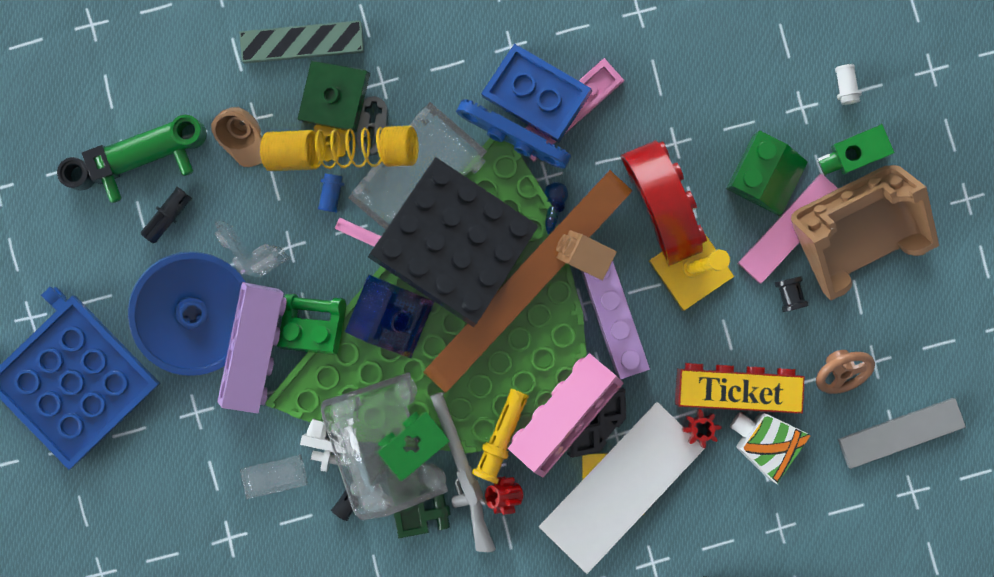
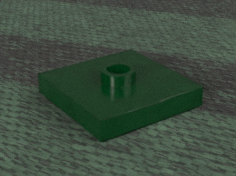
(333, 96)

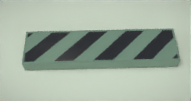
(301, 42)

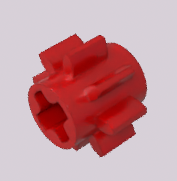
(710, 426)
(504, 495)

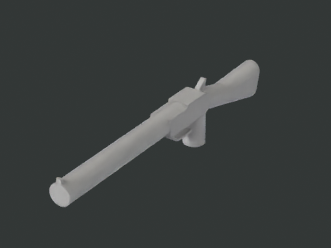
(472, 492)

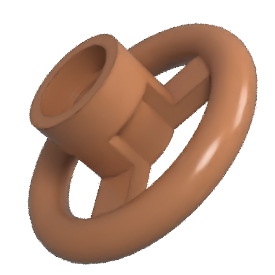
(843, 367)

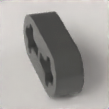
(365, 121)

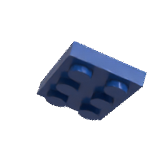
(536, 93)

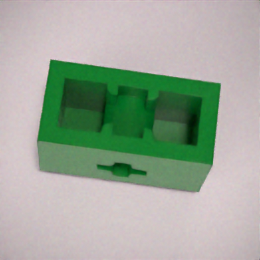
(429, 442)

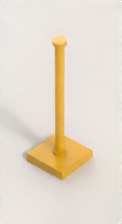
(695, 276)

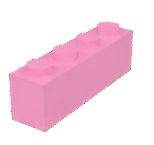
(565, 415)

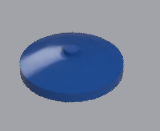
(185, 312)

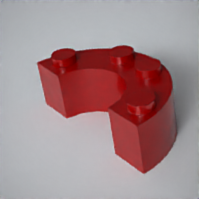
(665, 200)

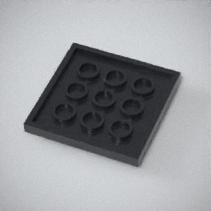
(453, 242)

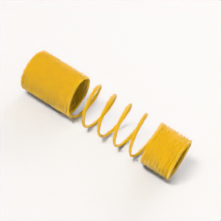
(302, 148)

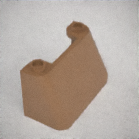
(864, 224)

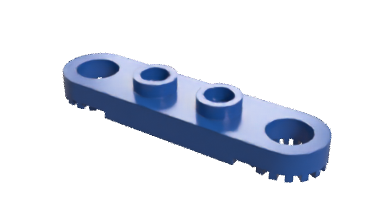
(502, 130)

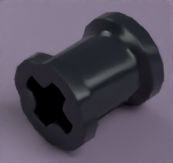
(791, 294)

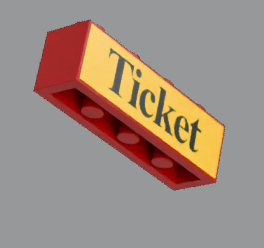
(739, 390)

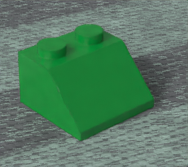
(767, 173)

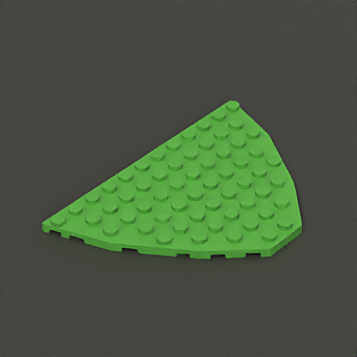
(527, 356)

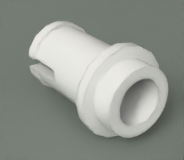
(847, 84)

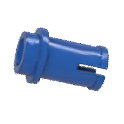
(330, 192)

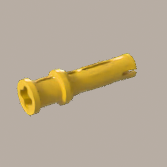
(496, 450)

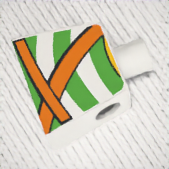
(768, 443)

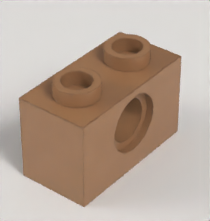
(585, 254)

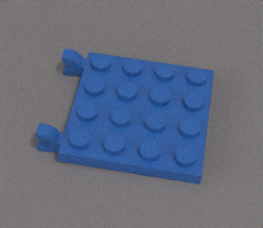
(72, 380)

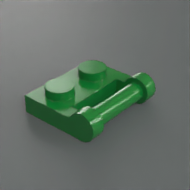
(311, 334)

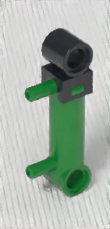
(106, 163)

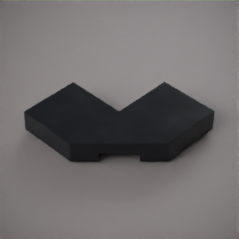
(595, 434)

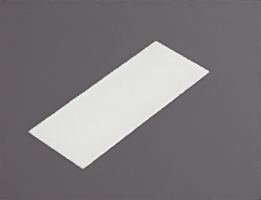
(621, 488)

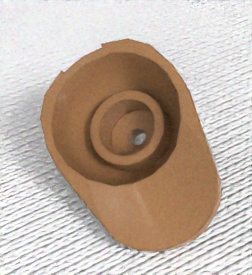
(238, 137)

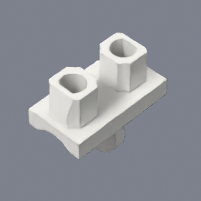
(317, 439)

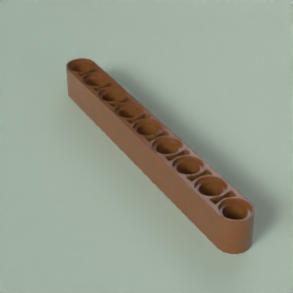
(525, 283)

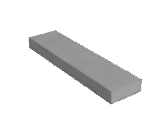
(901, 433)

